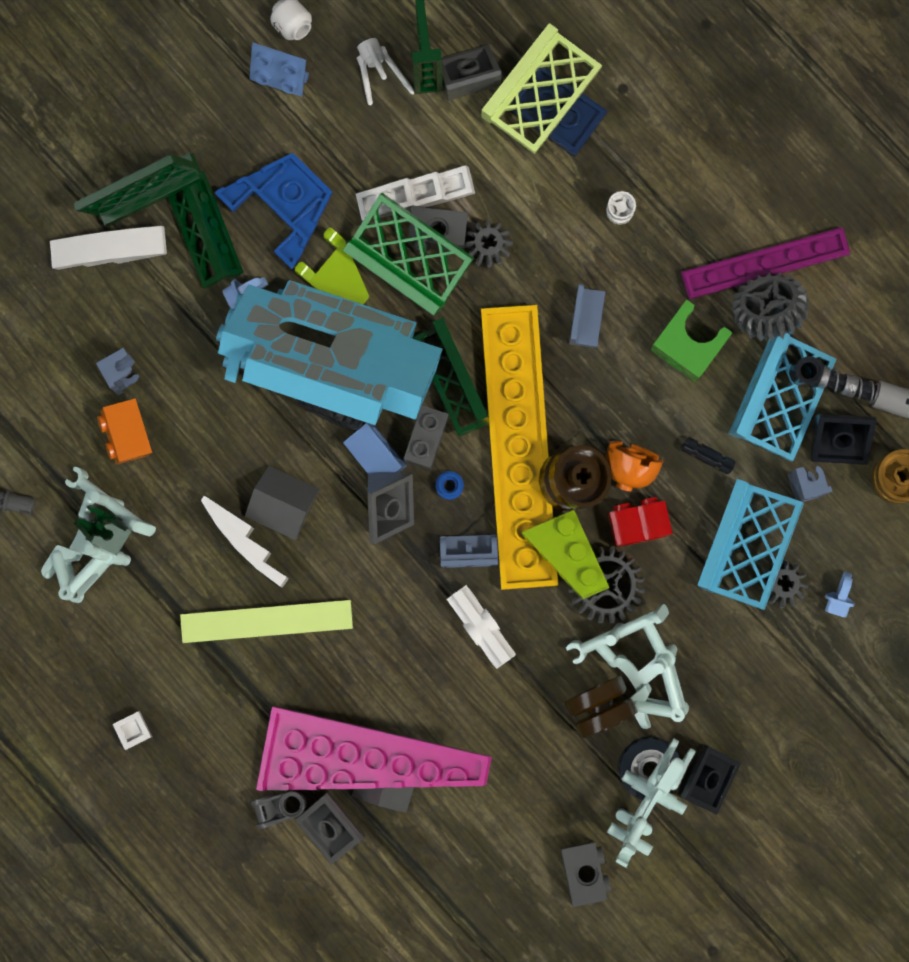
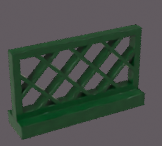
(426, 61)
(142, 188)

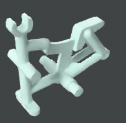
(61, 557)
(661, 664)
(655, 790)

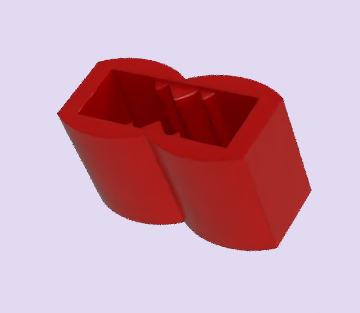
(639, 523)

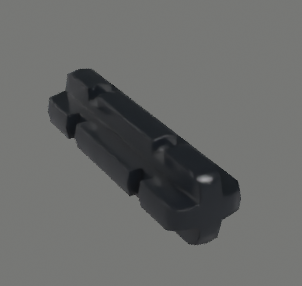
(708, 455)

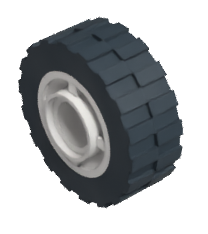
(638, 754)

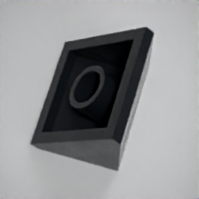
(842, 438)
(708, 778)

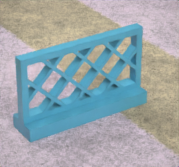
(758, 391)
(730, 530)

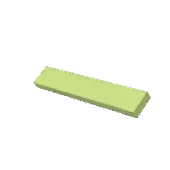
(266, 621)

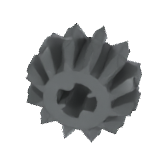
(477, 244)
(790, 577)

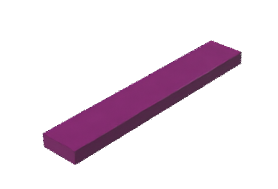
(775, 259)

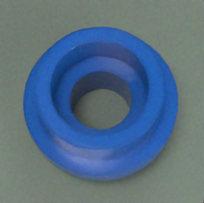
(449, 476)

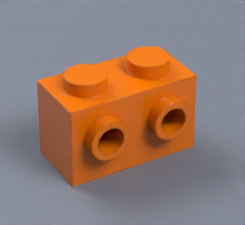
(124, 432)

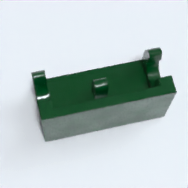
(105, 530)

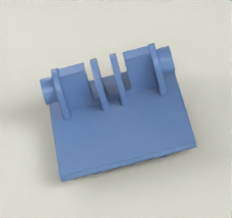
(278, 69)

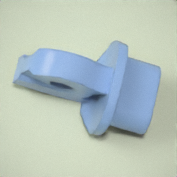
(236, 287)
(838, 601)

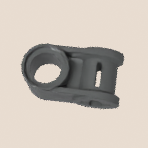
(273, 808)

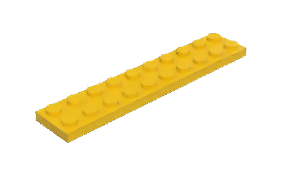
(517, 441)

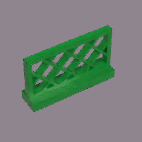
(392, 271)

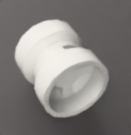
(622, 202)

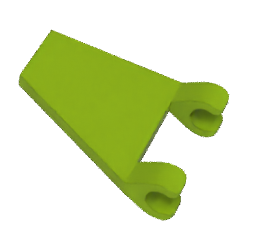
(338, 274)

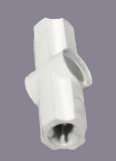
(481, 626)

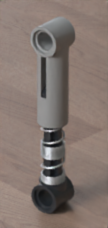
(880, 395)

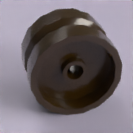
(575, 478)
(601, 707)

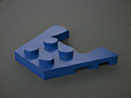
(291, 193)

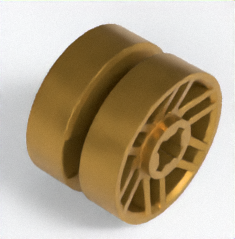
(886, 481)

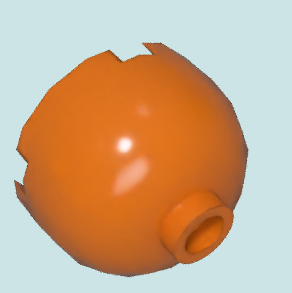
(632, 465)

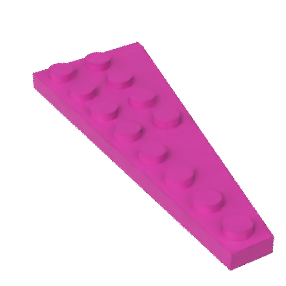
(332, 754)

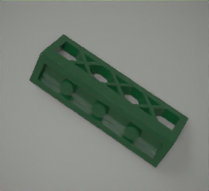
(210, 228)
(463, 378)

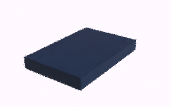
(577, 123)

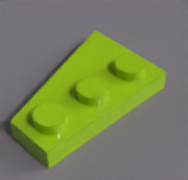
(569, 552)

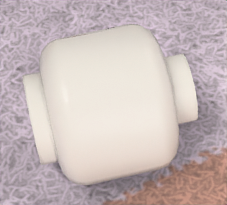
(291, 19)

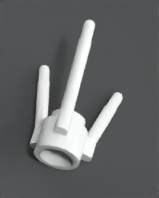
(372, 55)

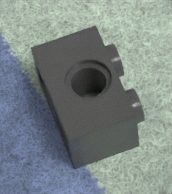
(452, 221)
(426, 438)
(585, 891)

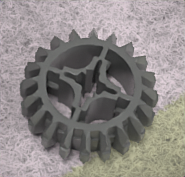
(770, 306)
(620, 599)

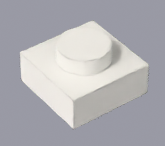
(132, 730)

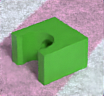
(683, 352)

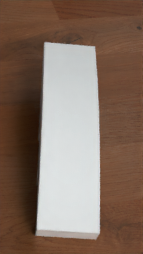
(420, 191)
(108, 247)
(237, 533)

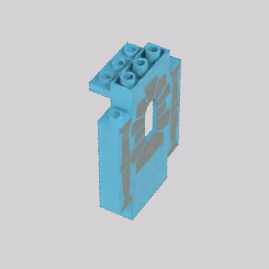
(363, 371)

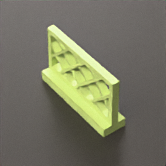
(522, 73)

